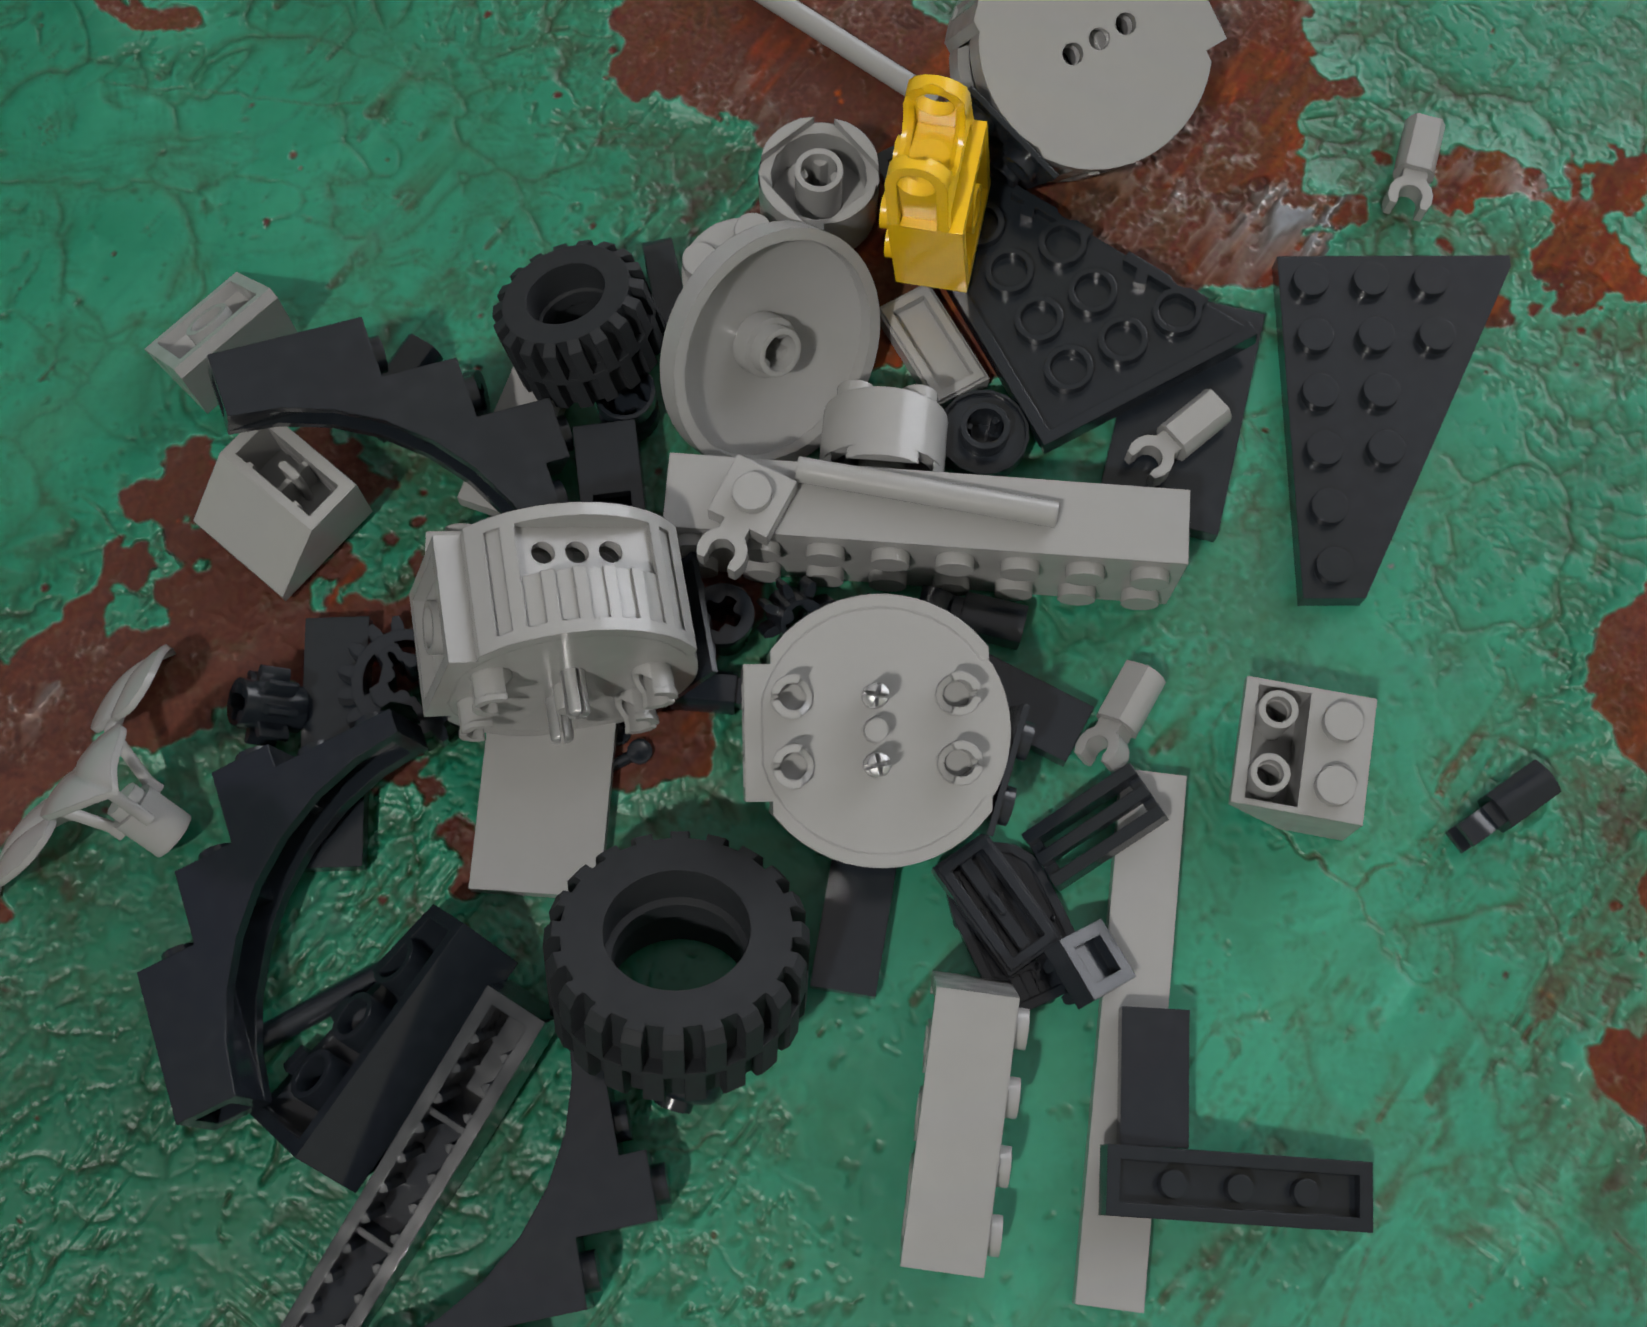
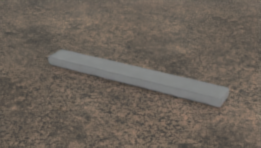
(1142, 921)

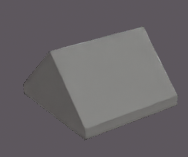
(228, 318)

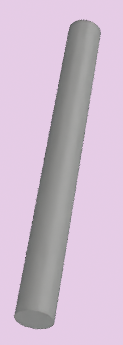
(843, 44)
(927, 492)

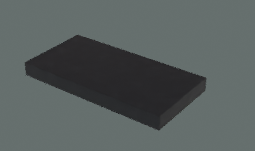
(1210, 466)

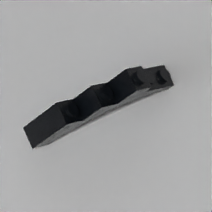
(336, 382)
(210, 992)
(588, 1194)

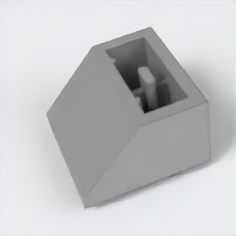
(279, 506)
(1303, 757)

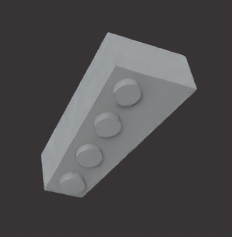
(961, 1125)

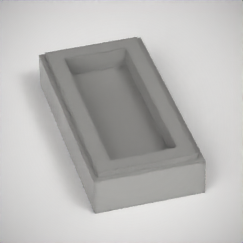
(931, 345)

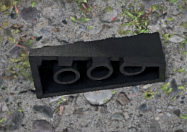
(384, 1046)

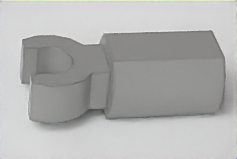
(1416, 163)
(1181, 434)
(1121, 716)

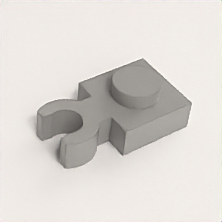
(747, 507)

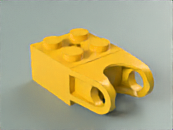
(936, 186)

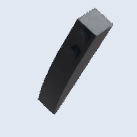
(427, 1159)

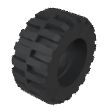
(683, 1036)

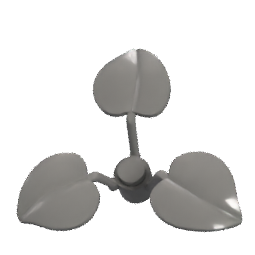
(137, 811)

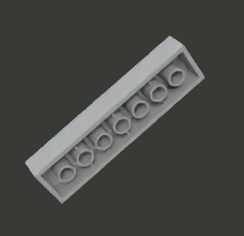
(1104, 544)

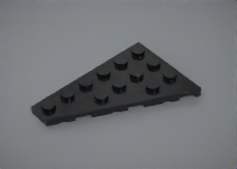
(1078, 322)
(1364, 389)

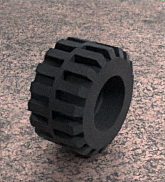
(579, 323)

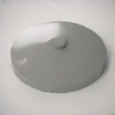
(767, 341)

